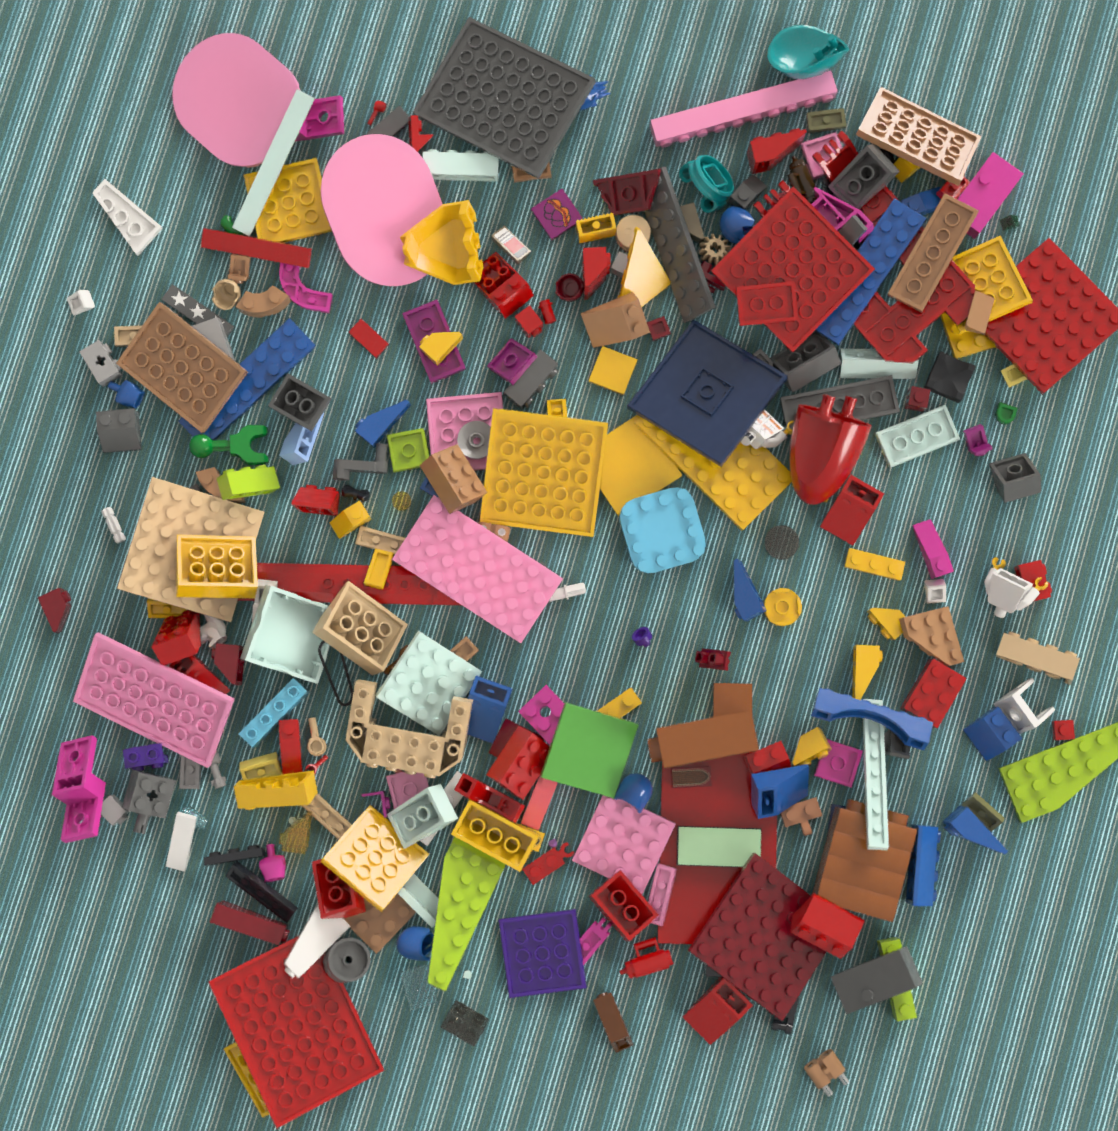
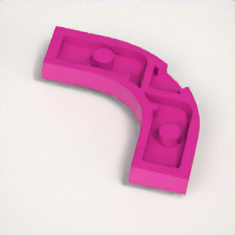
(301, 295)

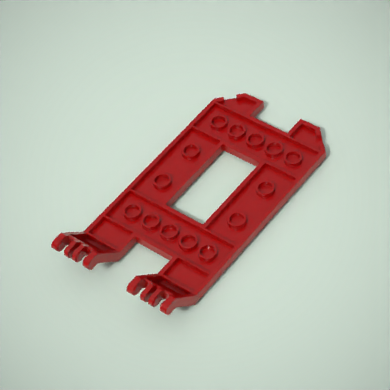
(893, 328)

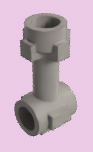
(218, 781)

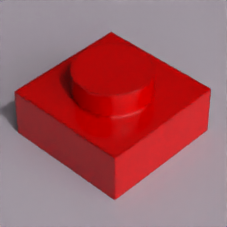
(1063, 730)

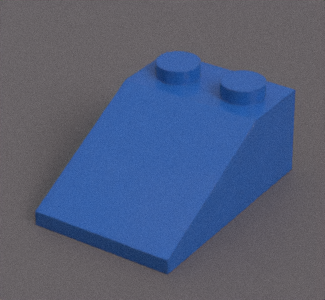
(966, 825)

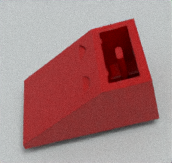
(768, 152)
(503, 286)
(851, 509)
(178, 637)
(196, 669)
(717, 1010)

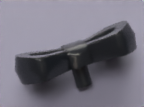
(348, 491)

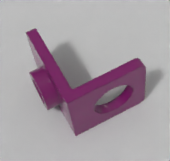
(385, 801)

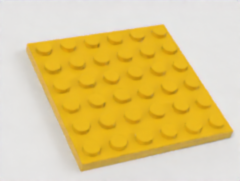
(543, 472)

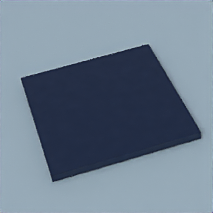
(707, 392)

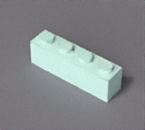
(462, 166)

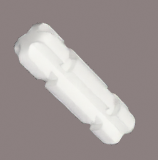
(113, 525)

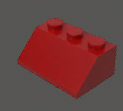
(595, 267)
(334, 895)
(623, 905)
(826, 925)

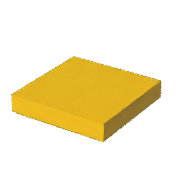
(613, 370)

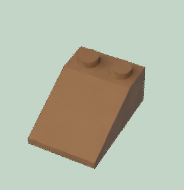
(615, 321)

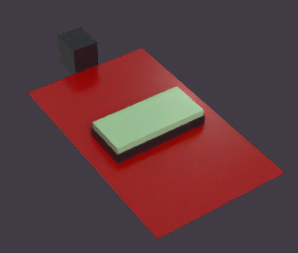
(709, 844)

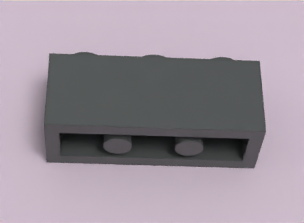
(532, 380)

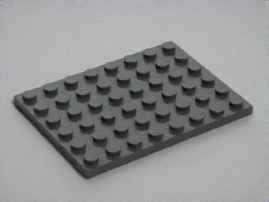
(504, 97)

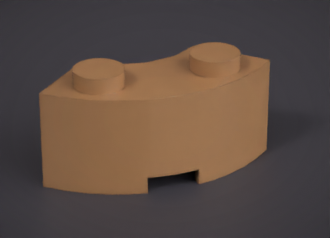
(263, 303)
(209, 482)

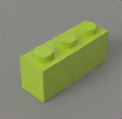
(248, 482)

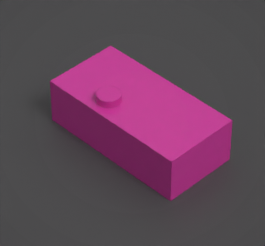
(989, 190)

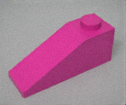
(932, 549)

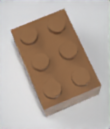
(453, 478)

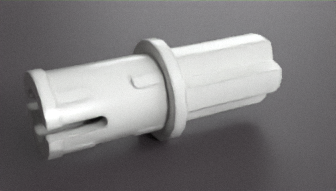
(568, 591)

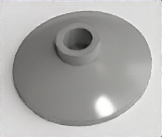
(468, 433)

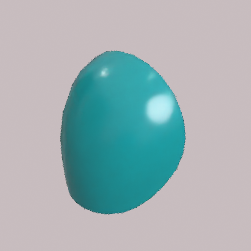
(805, 51)

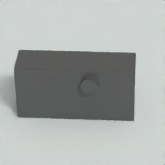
(876, 980)

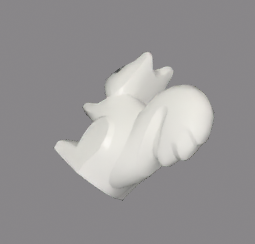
(213, 631)

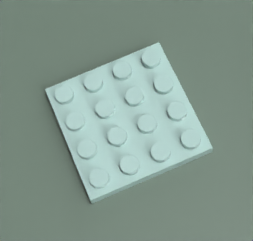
(427, 682)

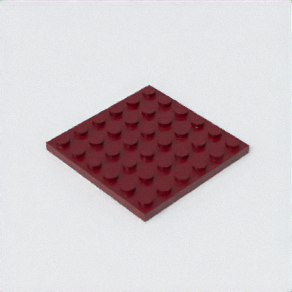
(752, 938)

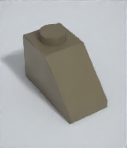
(692, 221)

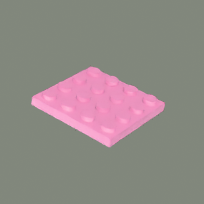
(623, 841)

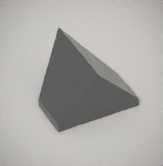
(895, 747)

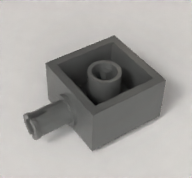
(153, 805)

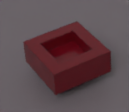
(658, 328)

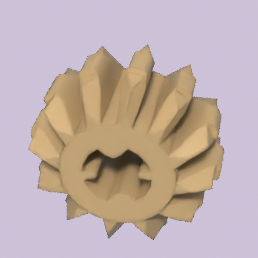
(709, 253)

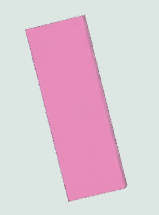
(661, 891)

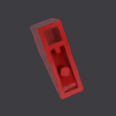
(290, 746)

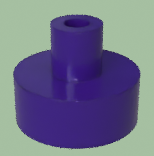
(642, 637)

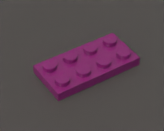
(425, 321)

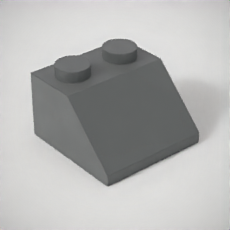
(119, 430)
(1015, 477)

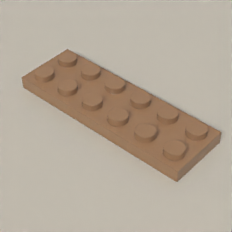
(933, 252)

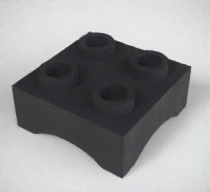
(949, 377)

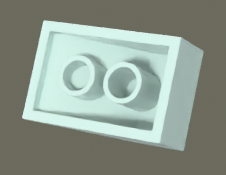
(422, 815)

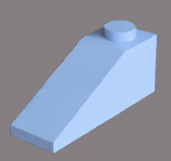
(299, 443)

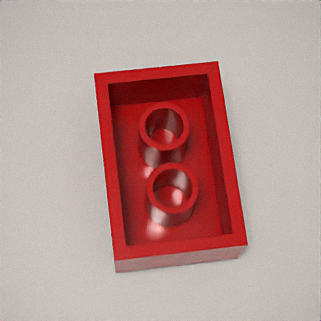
(933, 692)
(519, 763)

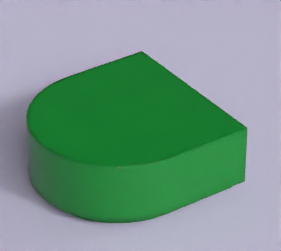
(1005, 413)

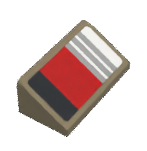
(510, 244)

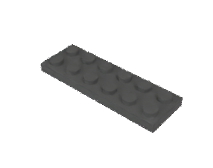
(874, 399)

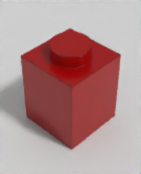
(529, 322)

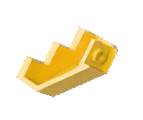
(445, 244)

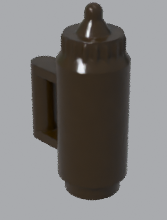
(801, 179)

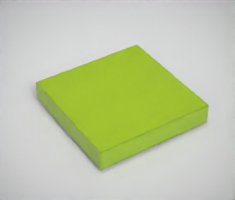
(407, 449)

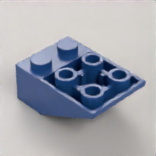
(488, 708)
(778, 790)

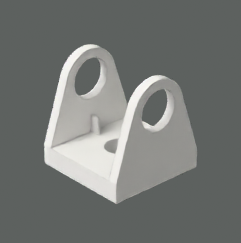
(1017, 710)

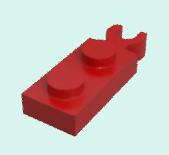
(546, 864)

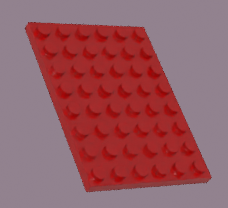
(294, 1033)

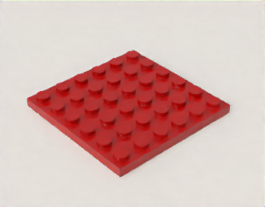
(800, 247)
(1060, 324)

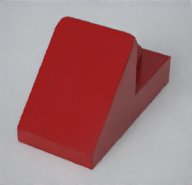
(417, 140)

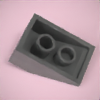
(864, 177)
(299, 402)

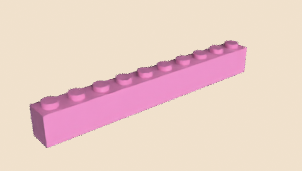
(742, 109)

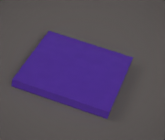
(542, 953)

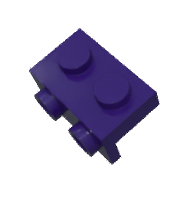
(144, 756)

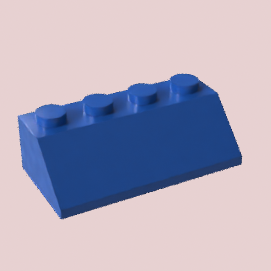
(922, 866)

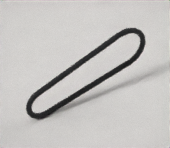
(329, 677)

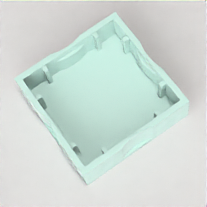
(284, 637)

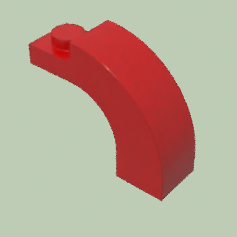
(489, 797)

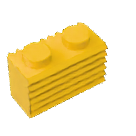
(596, 228)

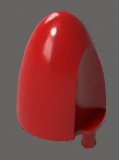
(825, 448)

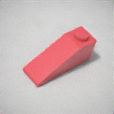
(539, 803)

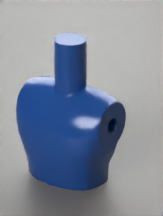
(127, 394)

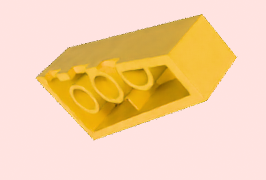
(276, 790)

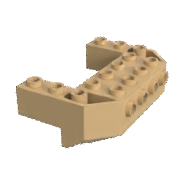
(404, 748)

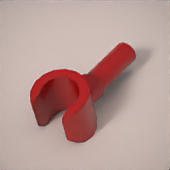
(378, 106)
(313, 767)

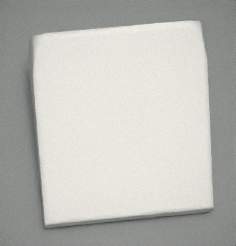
(80, 302)
(935, 590)

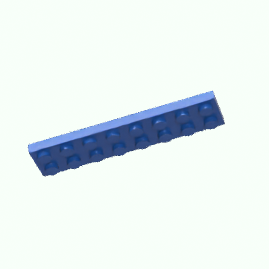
(882, 250)
(265, 368)

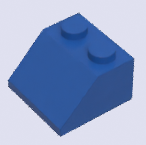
(992, 733)

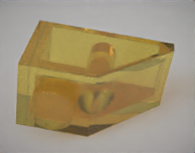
(297, 835)

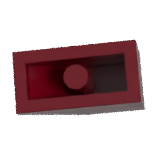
(56, 608)

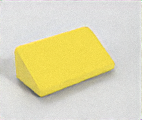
(261, 766)

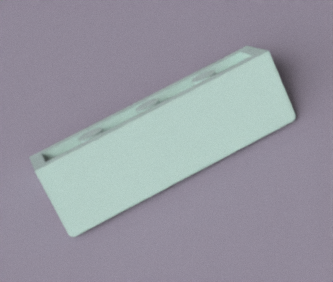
(869, 364)
(420, 899)

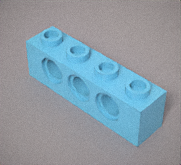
(274, 711)

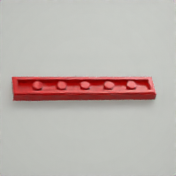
(256, 247)

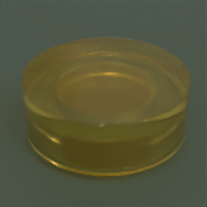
(401, 501)

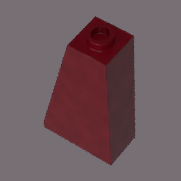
(249, 923)

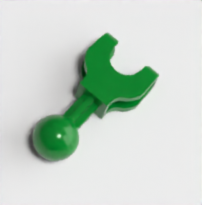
(238, 445)

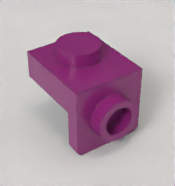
(976, 440)

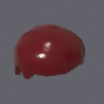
(569, 287)

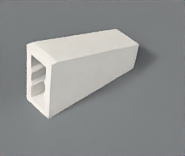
(313, 942)

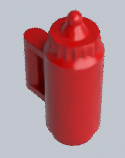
(647, 963)

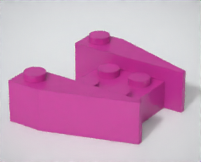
(839, 212)

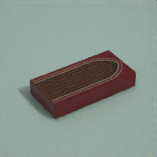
(691, 777)

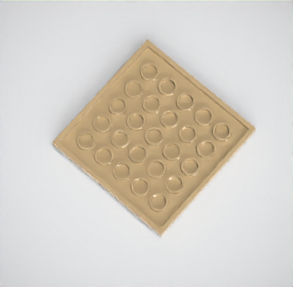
(152, 554)

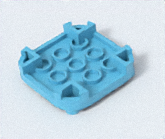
(662, 530)

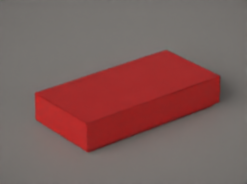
(368, 338)

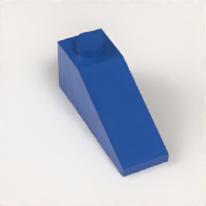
(923, 202)
(377, 425)
(745, 594)

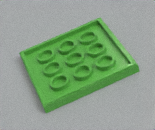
(589, 750)

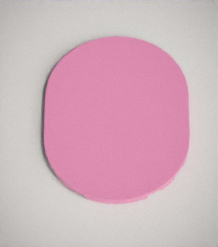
(233, 97)
(372, 197)

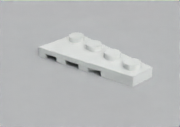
(130, 220)

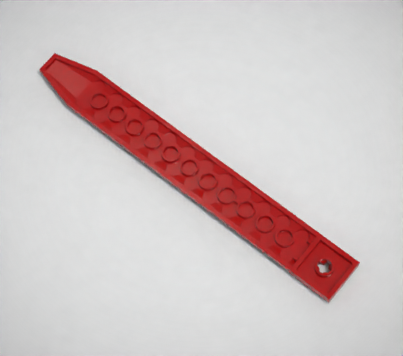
(324, 582)

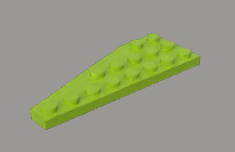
(1058, 773)
(464, 892)

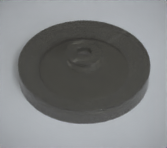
(781, 542)

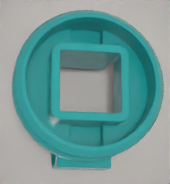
(710, 179)

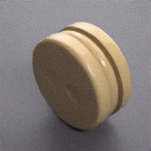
(625, 230)

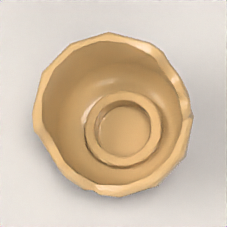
(226, 294)

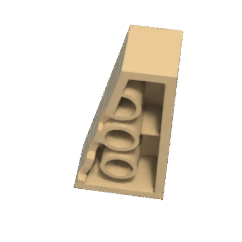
(1038, 657)

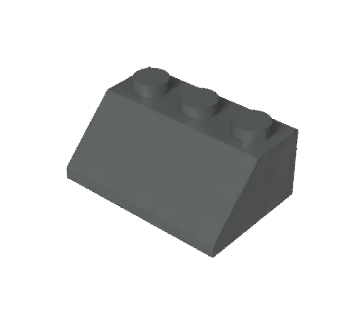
(807, 362)

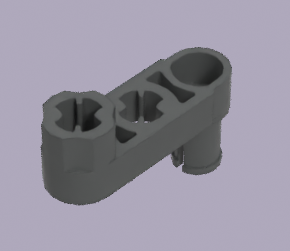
(343, 467)

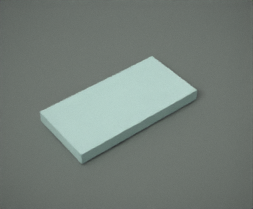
(917, 436)

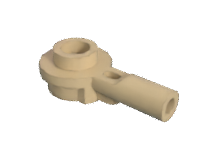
(316, 745)

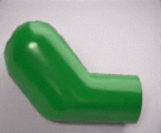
(227, 224)

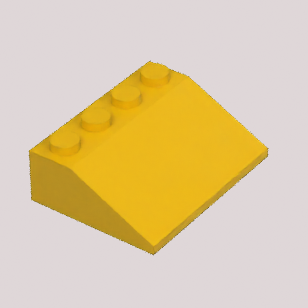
(216, 566)

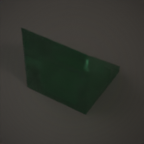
(1009, 222)

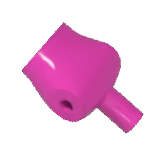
(273, 866)

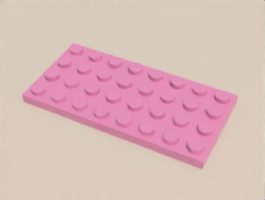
(477, 569)
(153, 700)

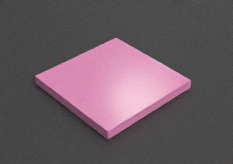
(450, 414)

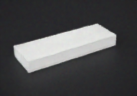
(181, 841)

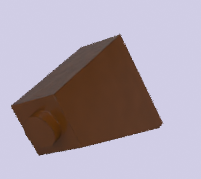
(613, 1022)

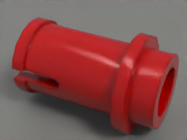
(547, 311)

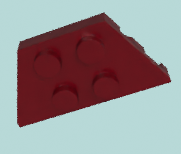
(629, 191)

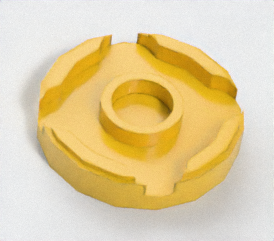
(782, 607)

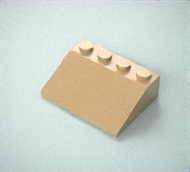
(360, 629)

